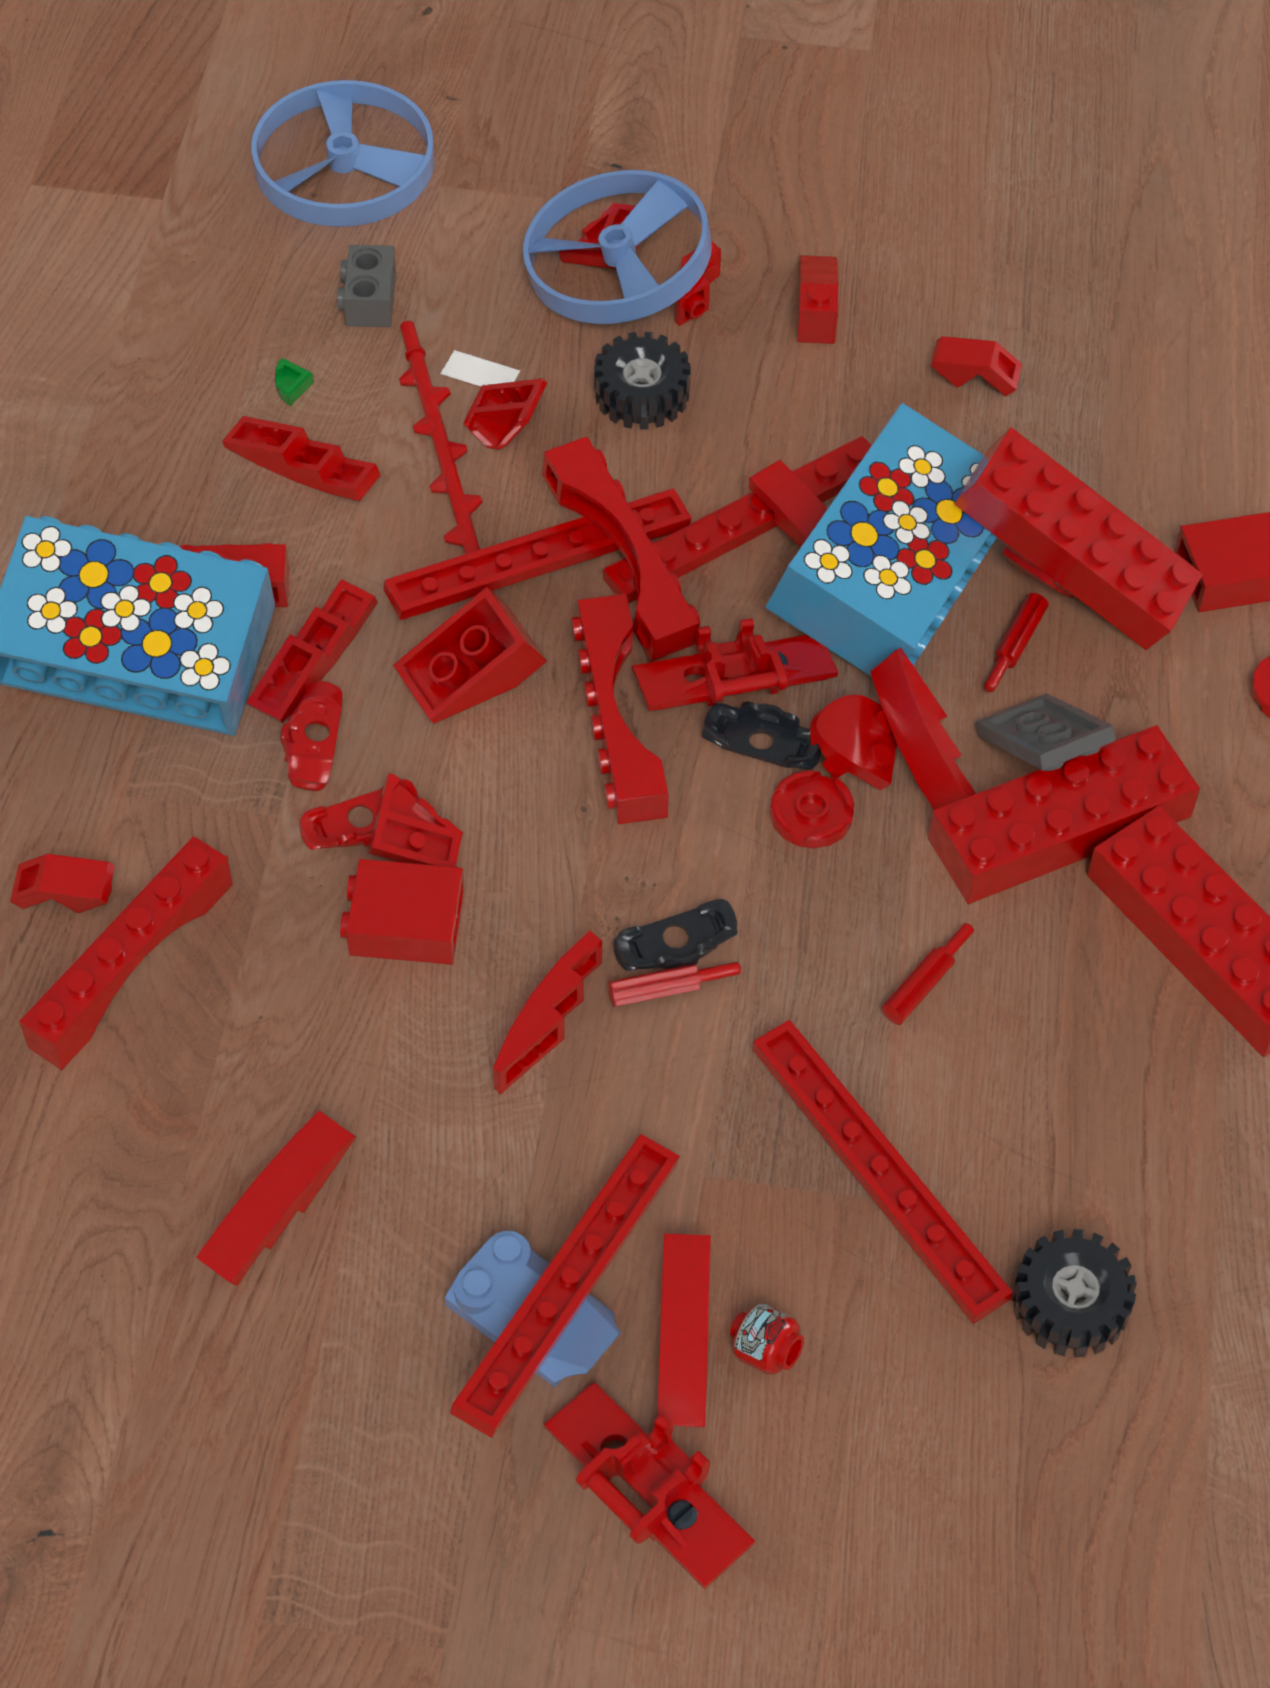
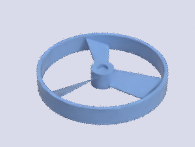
(345, 154)
(642, 294)

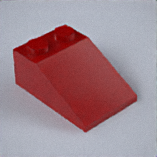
(470, 658)

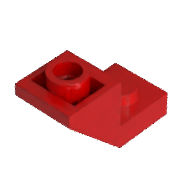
(696, 301)
(965, 358)
(66, 879)

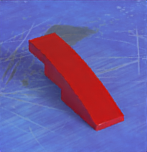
(308, 462)
(793, 503)
(313, 651)
(918, 731)
(541, 1020)
(275, 1197)
(684, 1329)

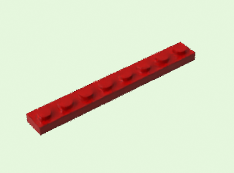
(739, 520)
(524, 558)
(882, 1172)
(564, 1287)

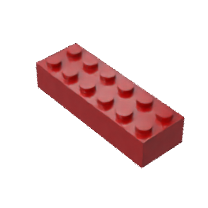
(1079, 539)
(1058, 813)
(1192, 917)

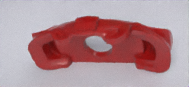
(307, 759)
(330, 825)

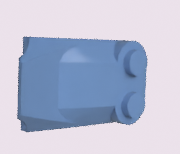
(497, 1284)

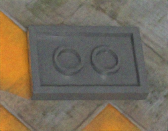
(1045, 732)

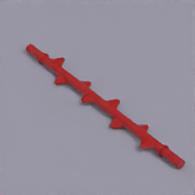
(446, 451)

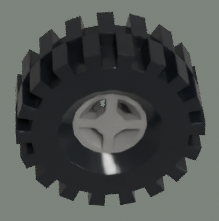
(642, 380)
(1083, 1272)

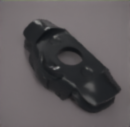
(734, 727)
(706, 929)

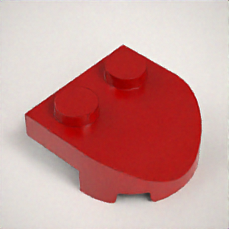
(855, 739)

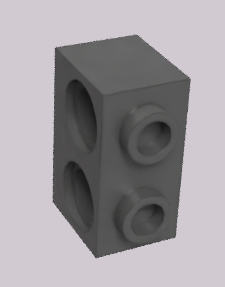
(368, 286)

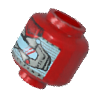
(766, 1339)

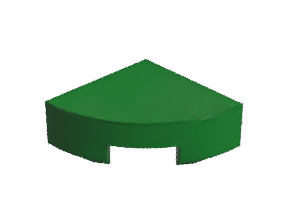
(291, 381)

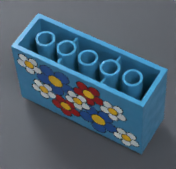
(888, 548)
(132, 624)

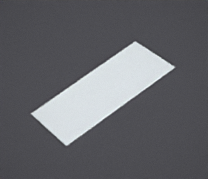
(477, 370)

